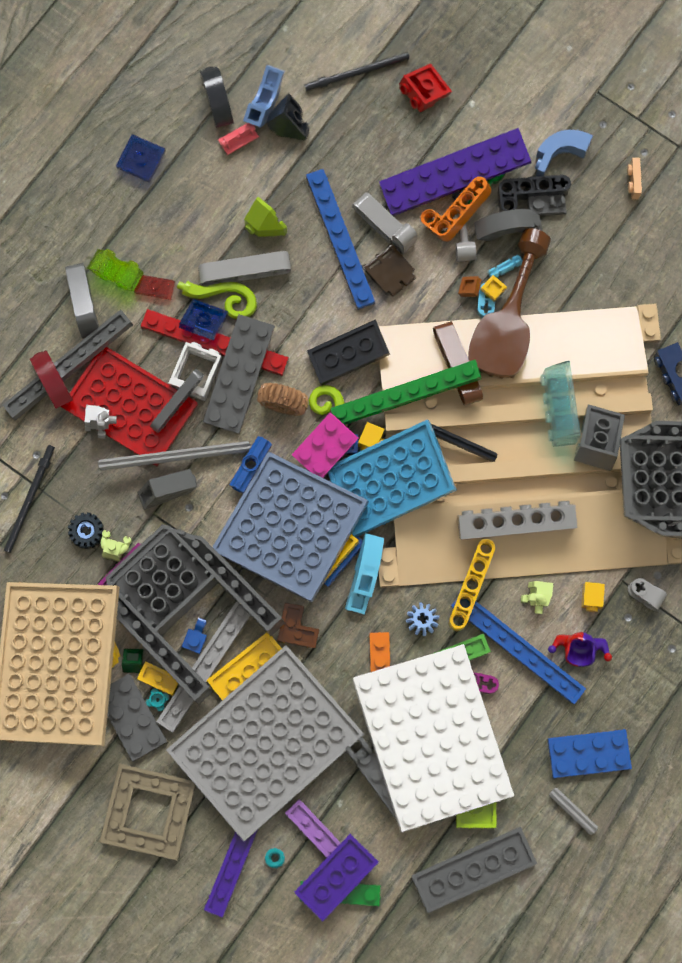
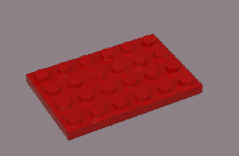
(132, 397)

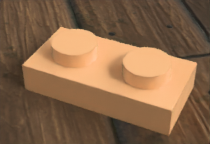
(634, 172)

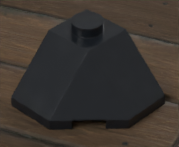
(287, 119)

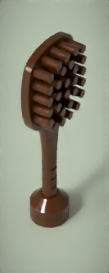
(502, 336)

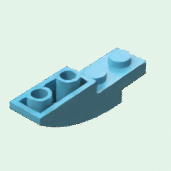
(366, 573)

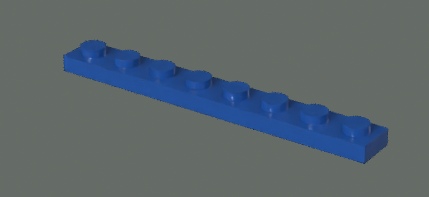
(340, 239)
(523, 652)

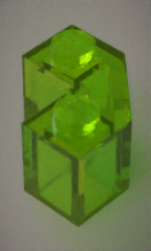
(109, 267)

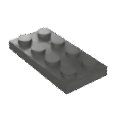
(133, 719)

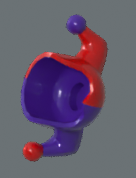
(581, 648)

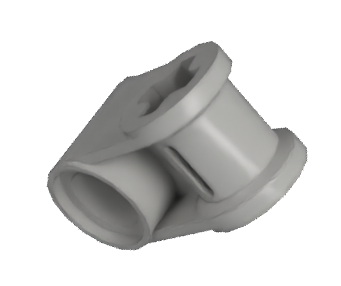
(649, 595)

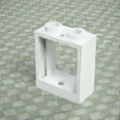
(196, 349)

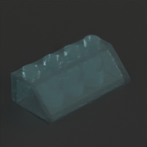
(561, 404)

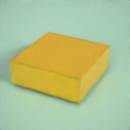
(493, 288)

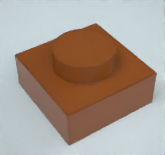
(470, 286)

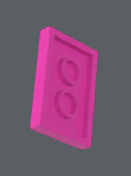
(325, 446)

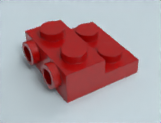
(424, 87)

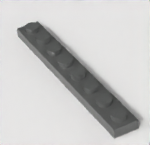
(70, 363)

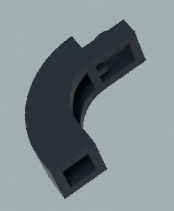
(217, 96)

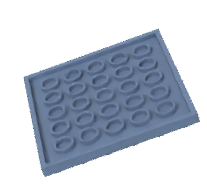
(290, 526)

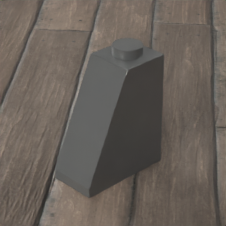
(166, 488)

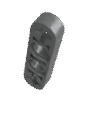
(177, 400)

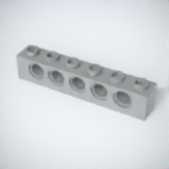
(566, 521)

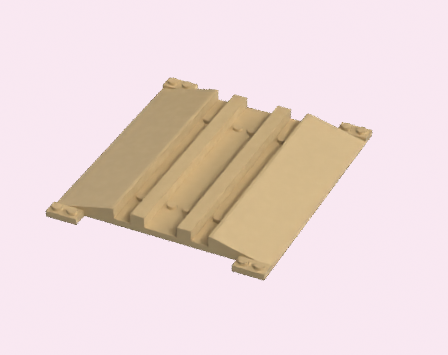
(510, 420)

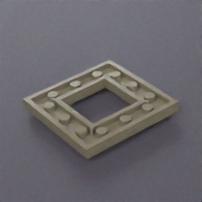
(114, 827)

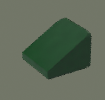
(132, 660)

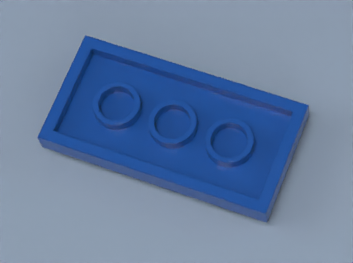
(589, 753)

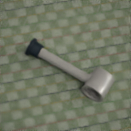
(465, 249)

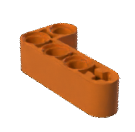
(457, 207)

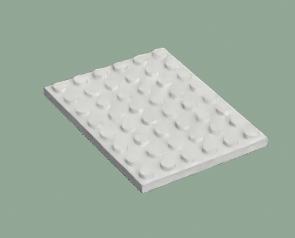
(432, 737)

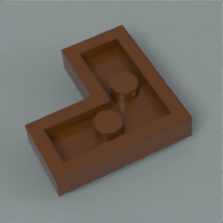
(293, 632)

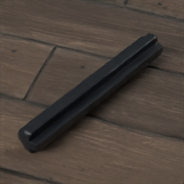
(464, 444)

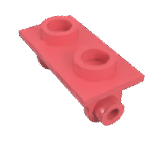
(238, 138)

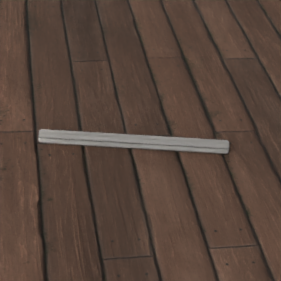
(176, 455)

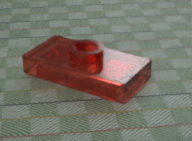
(155, 287)

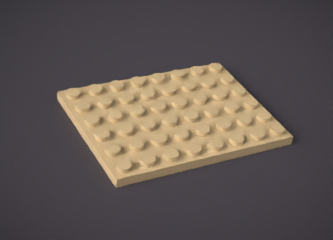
(56, 662)

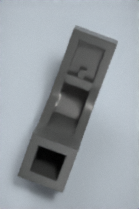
(505, 223)

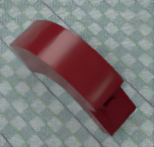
(50, 379)

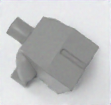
(98, 419)

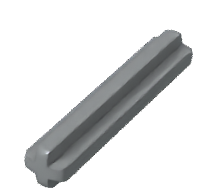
(573, 811)

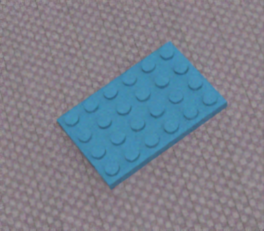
(395, 476)

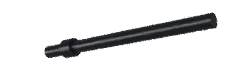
(323, 82)
(43, 464)

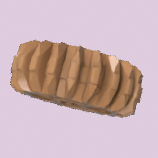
(283, 399)

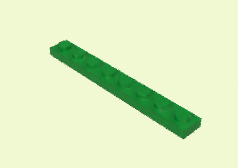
(407, 392)

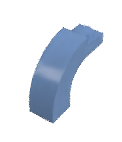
(266, 97)
(565, 141)

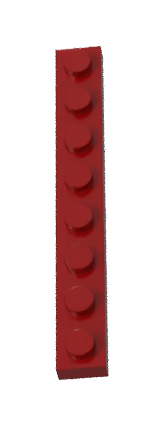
(170, 328)

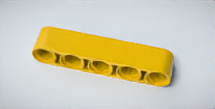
(472, 575)

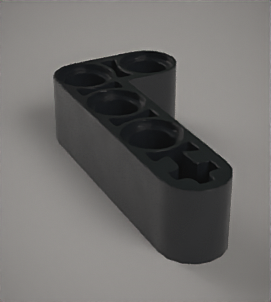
(534, 190)

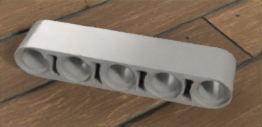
(244, 268)

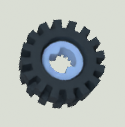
(81, 539)

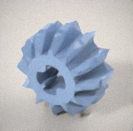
(418, 624)

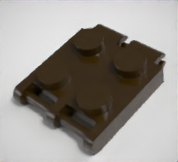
(390, 271)

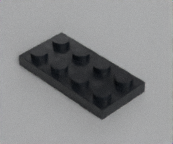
(348, 352)

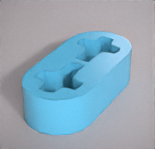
(481, 302)

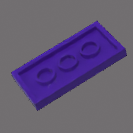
(336, 877)

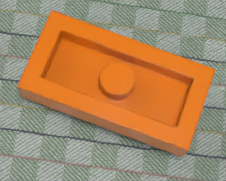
(379, 651)

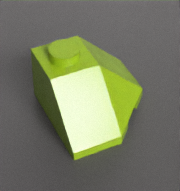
(263, 220)

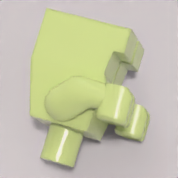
(112, 549)
(539, 595)

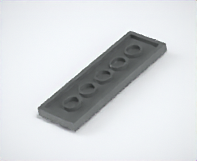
(239, 374)
(474, 869)

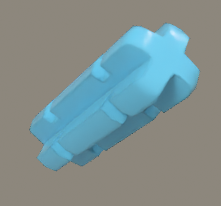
(506, 266)

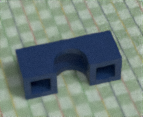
(667, 360)

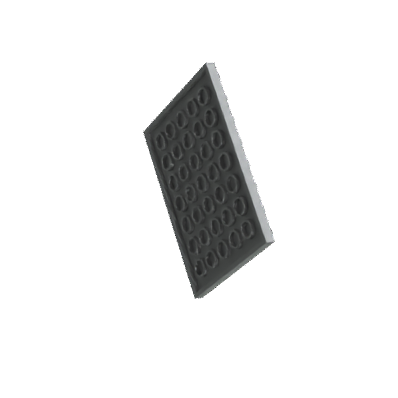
(265, 742)

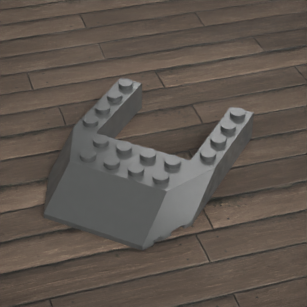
(653, 477)
(164, 582)

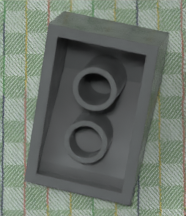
(599, 438)

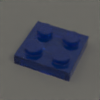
(140, 158)
(203, 319)

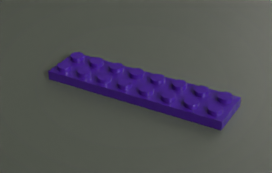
(455, 172)

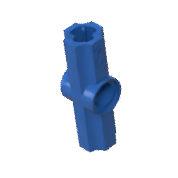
(257, 454)

